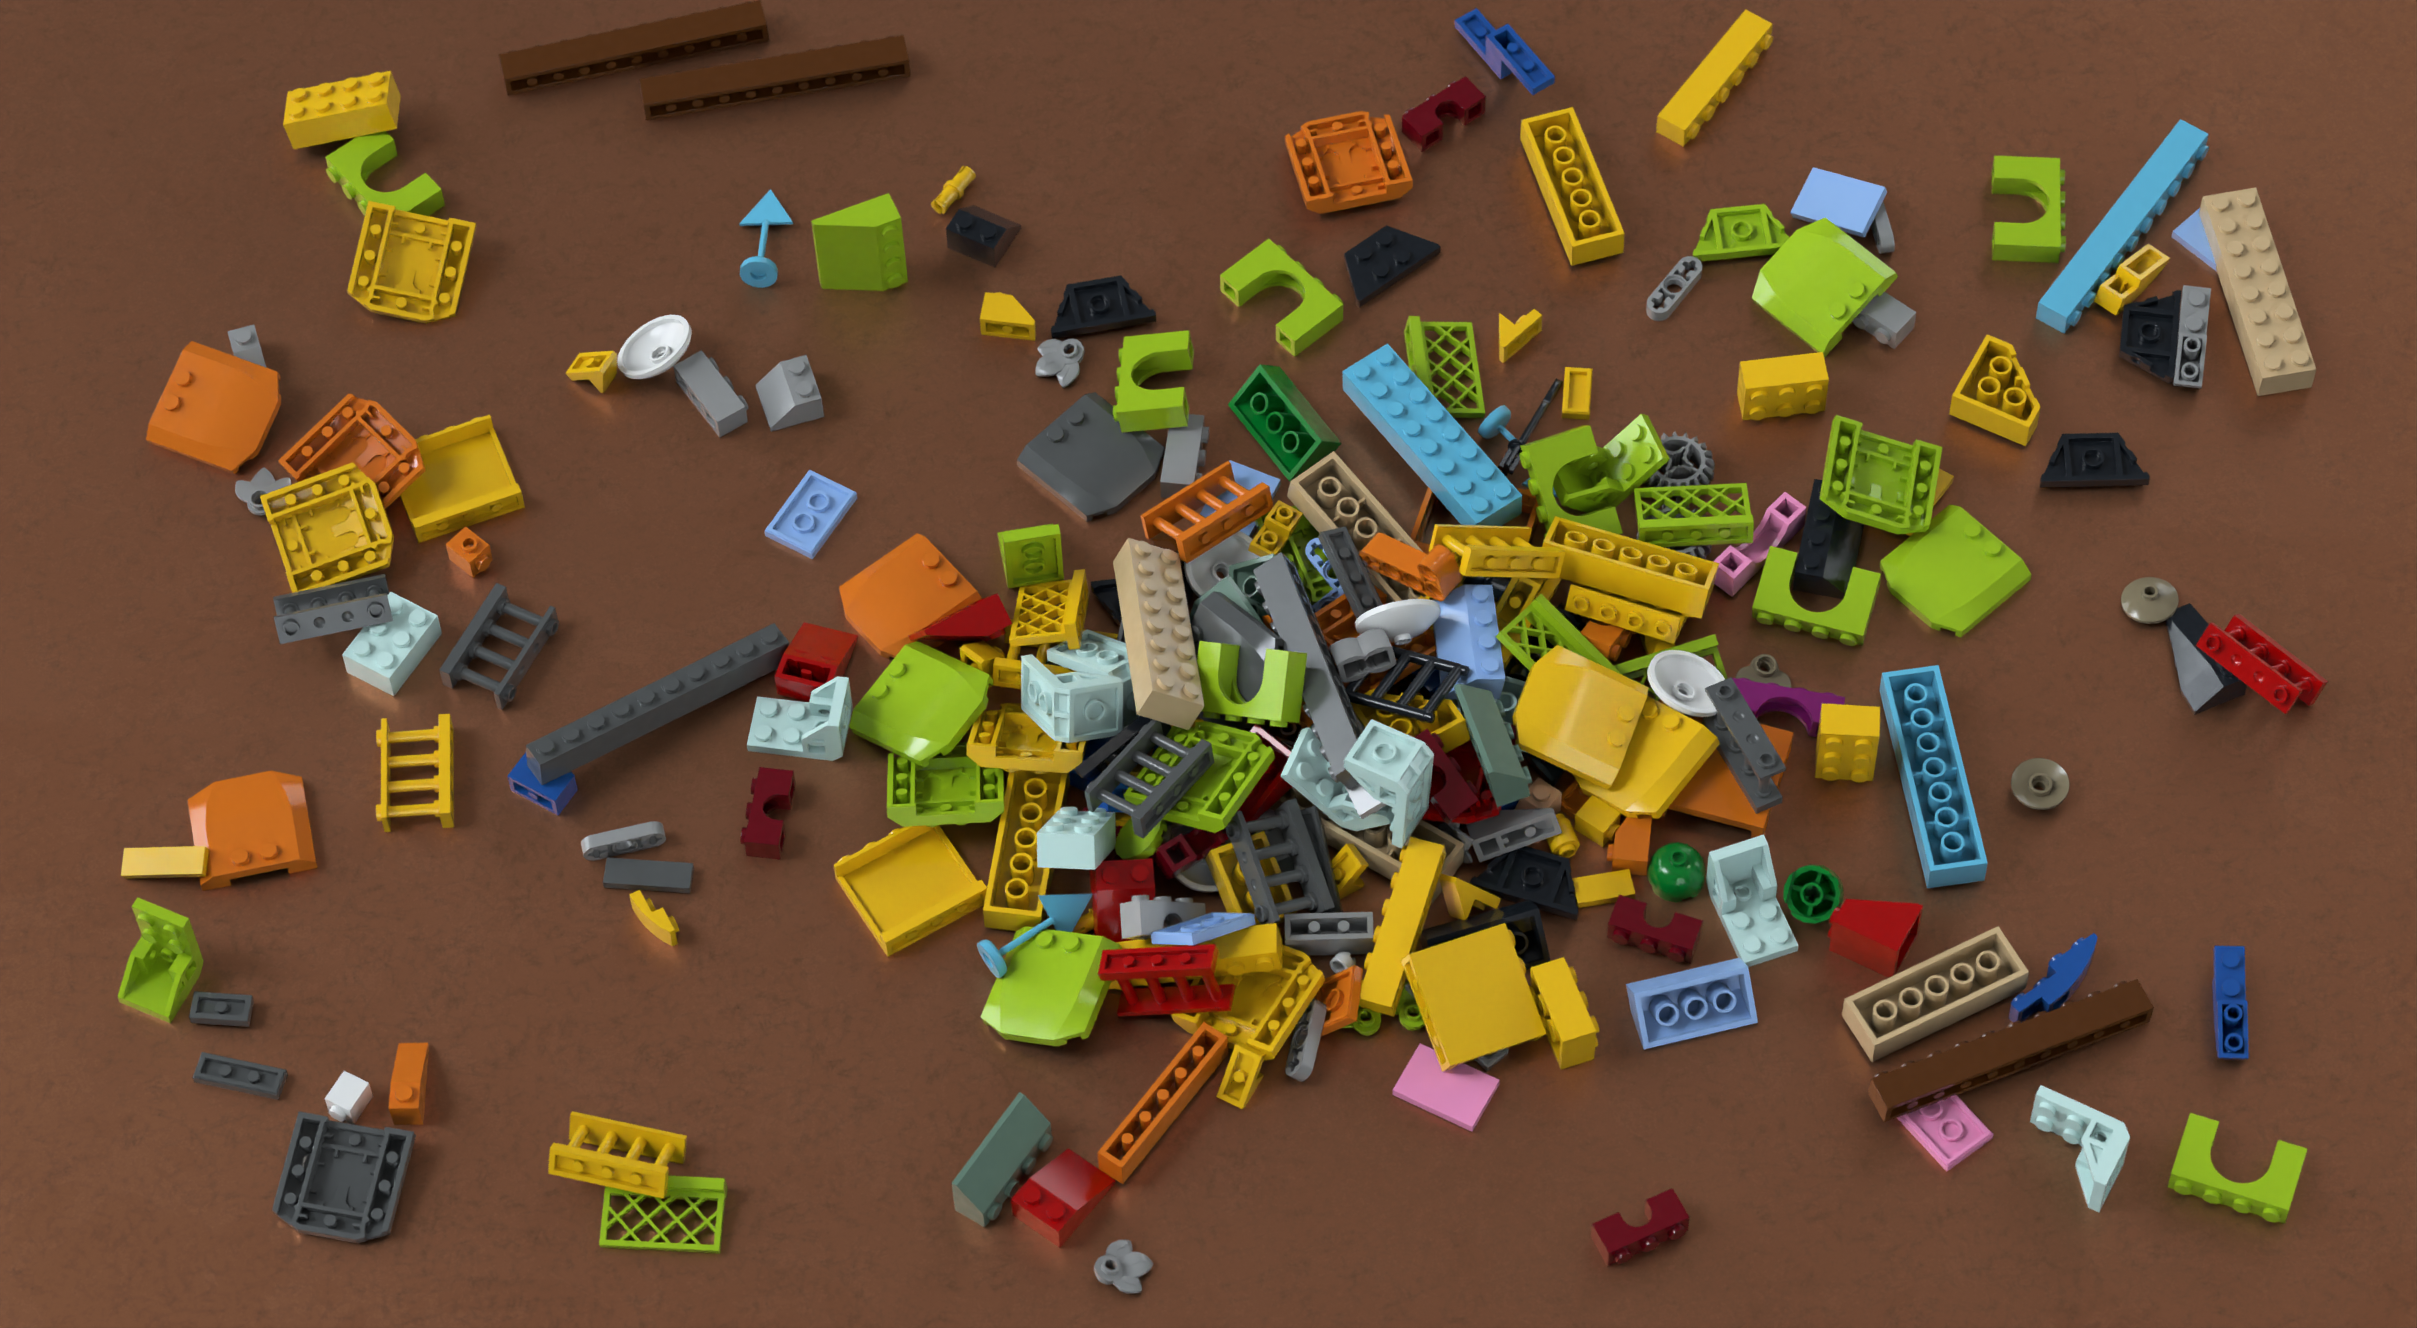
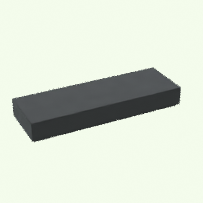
(648, 875)
(240, 1075)

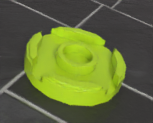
(1132, 847)

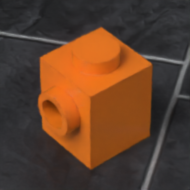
(469, 552)

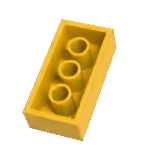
(342, 110)

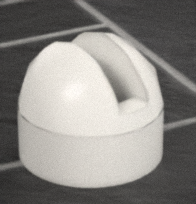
(1341, 962)

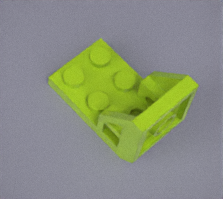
(1613, 471)
(1031, 555)
(162, 962)

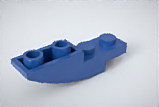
(2062, 980)
(2230, 1003)

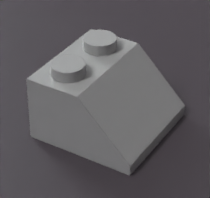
(790, 394)

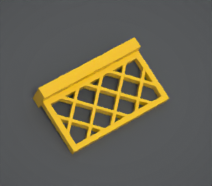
(1071, 612)

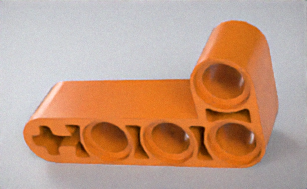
(1429, 573)

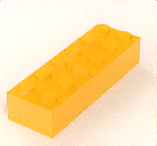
(1572, 186)
(1633, 568)
(1014, 874)

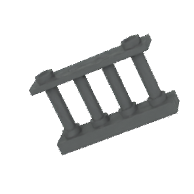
(332, 609)
(483, 626)
(1744, 745)
(1162, 796)
(1302, 854)

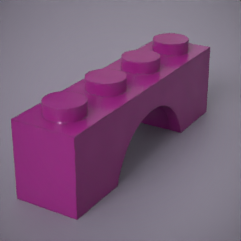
(1795, 701)

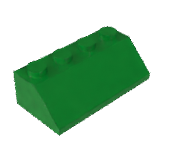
(1283, 421)

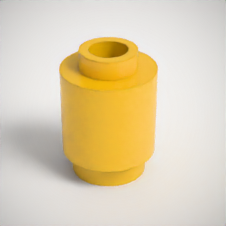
(1565, 843)

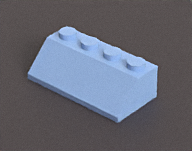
(1468, 637)
(1692, 1003)

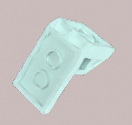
(1102, 657)
(1071, 704)
(804, 728)
(1394, 772)
(1309, 775)
(1744, 896)
(2100, 1135)

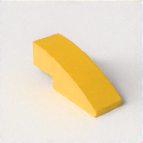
(2131, 279)

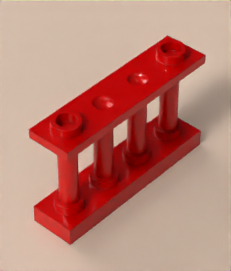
(2262, 663)
(1165, 963)

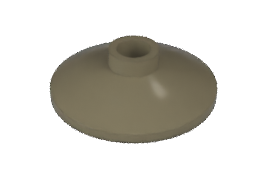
(2149, 600)
(2043, 774)

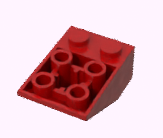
(812, 660)

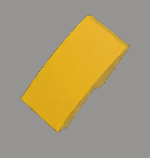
(1276, 530)
(654, 920)

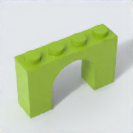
(366, 153)
(2040, 180)
(1271, 266)
(1140, 358)
(1544, 460)
(1844, 622)
(1278, 696)
(2265, 1197)

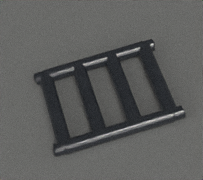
(1402, 706)

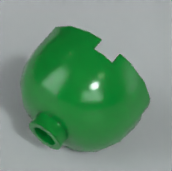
(1676, 872)
(1813, 893)

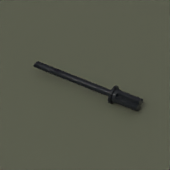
(1511, 458)

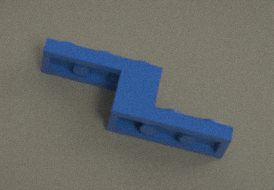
(1504, 51)

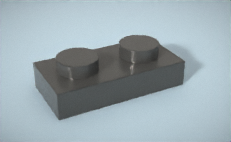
(221, 1009)

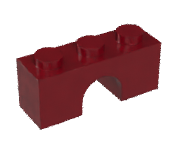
(1458, 100)
(770, 791)
(1456, 794)
(1187, 850)
(1675, 940)
(1620, 1241)

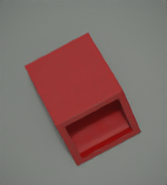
(1875, 933)

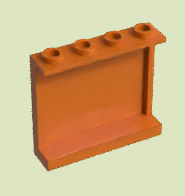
(1718, 797)

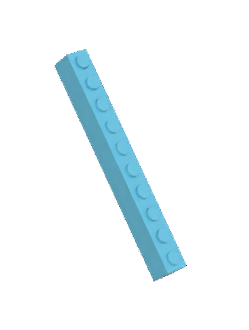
(2122, 226)

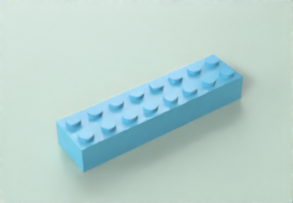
(1431, 440)
(1933, 777)

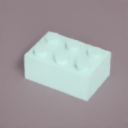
(392, 650)
(1076, 839)

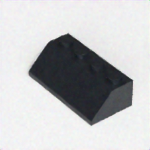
(1826, 549)
(1520, 918)

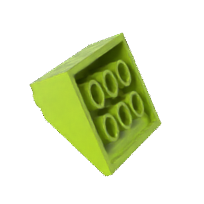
(861, 247)

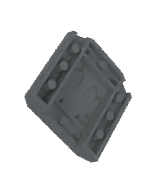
(1090, 460)
(1225, 622)
(342, 1178)

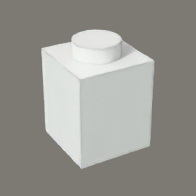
(348, 1098)

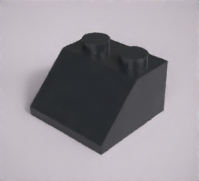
(981, 234)

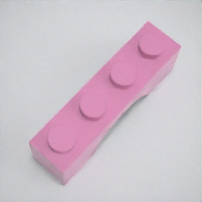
(1777, 527)

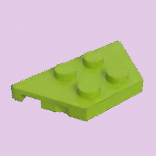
(1740, 233)

